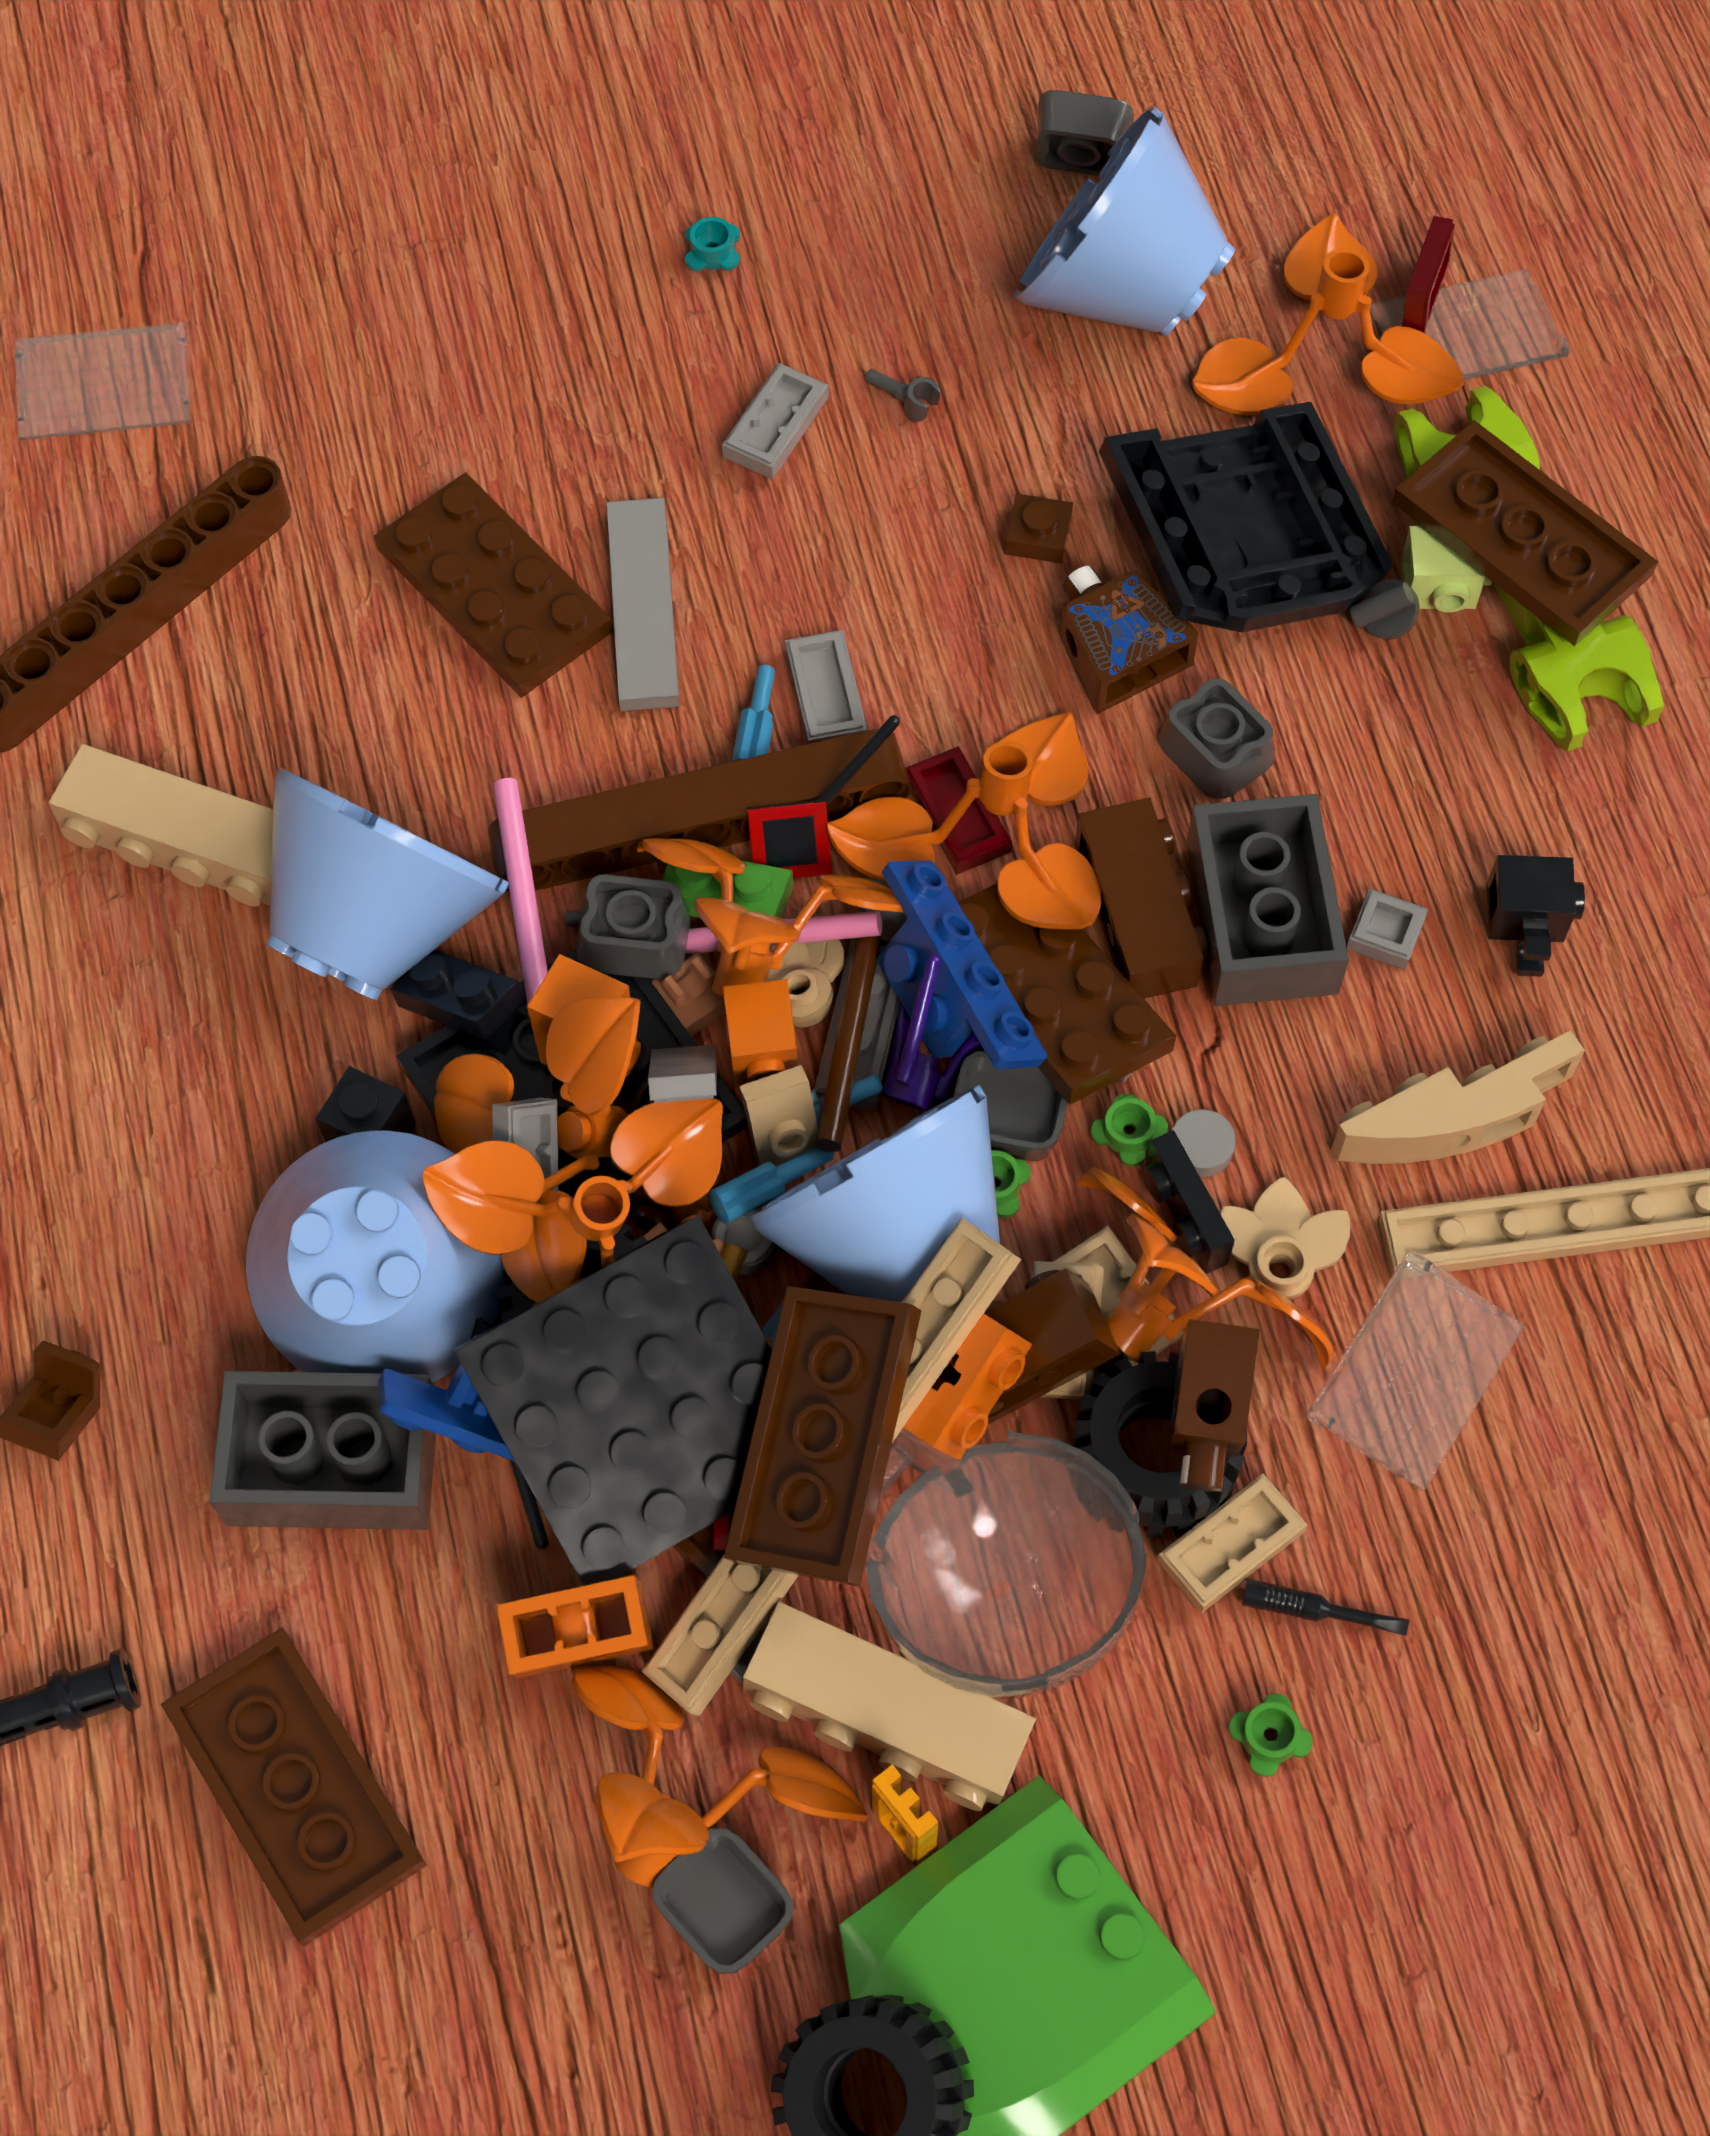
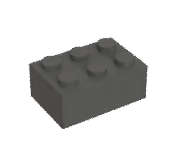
(1267, 899)
(317, 1454)

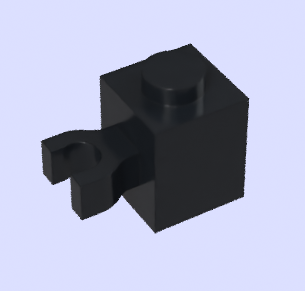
(1533, 903)
(364, 1105)

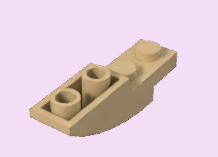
(1445, 1118)

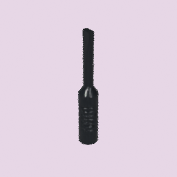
(1313, 1607)

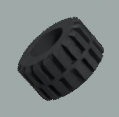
(1139, 1394)
(901, 2034)

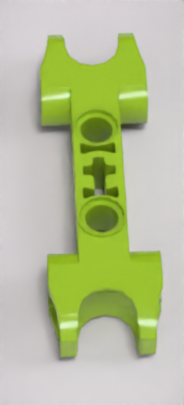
(1550, 670)

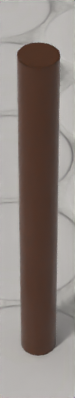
(848, 1044)

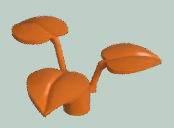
(1336, 277)
(1037, 762)
(747, 934)
(591, 1054)
(493, 1187)
(1144, 1312)
(651, 1828)

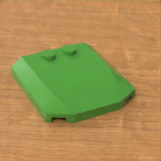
(1032, 1964)

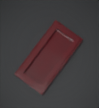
(1428, 274)
(938, 787)

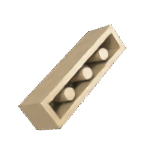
(166, 823)
(887, 1707)

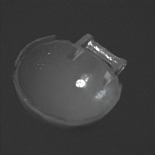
(1005, 1563)

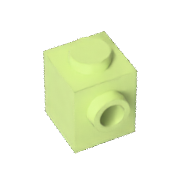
(1439, 574)

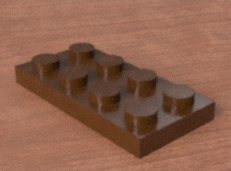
(1524, 532)
(494, 584)
(1073, 998)
(823, 1435)
(293, 1786)

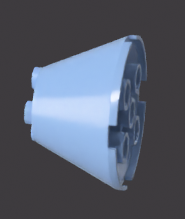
(1133, 241)
(361, 891)
(893, 1203)
(359, 1266)

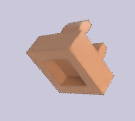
(691, 994)

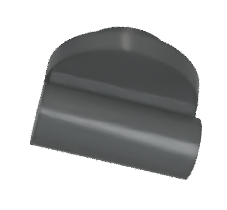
(1387, 609)

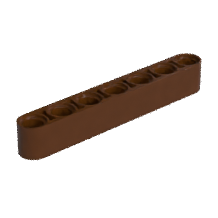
(156, 578)
(706, 805)

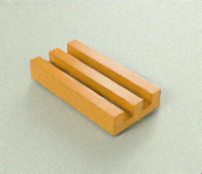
(900, 1816)

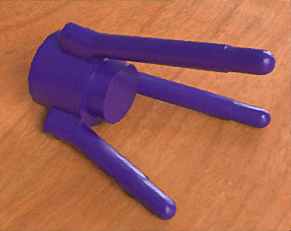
(911, 1074)

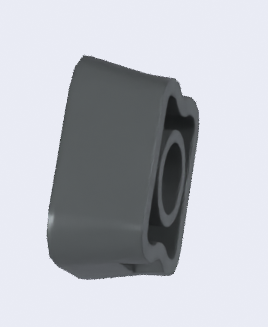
(1079, 130)
(1218, 739)
(633, 927)
(1021, 1105)
(723, 1902)

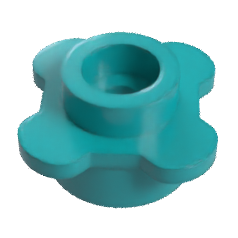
(712, 245)

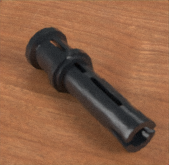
(71, 1698)

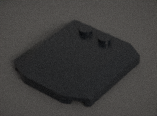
(1249, 520)

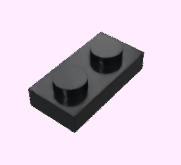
(458, 994)
(1198, 1222)

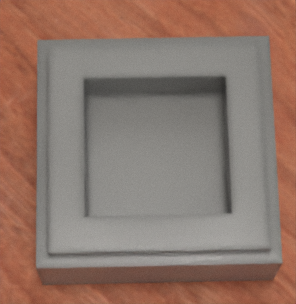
(1387, 929)

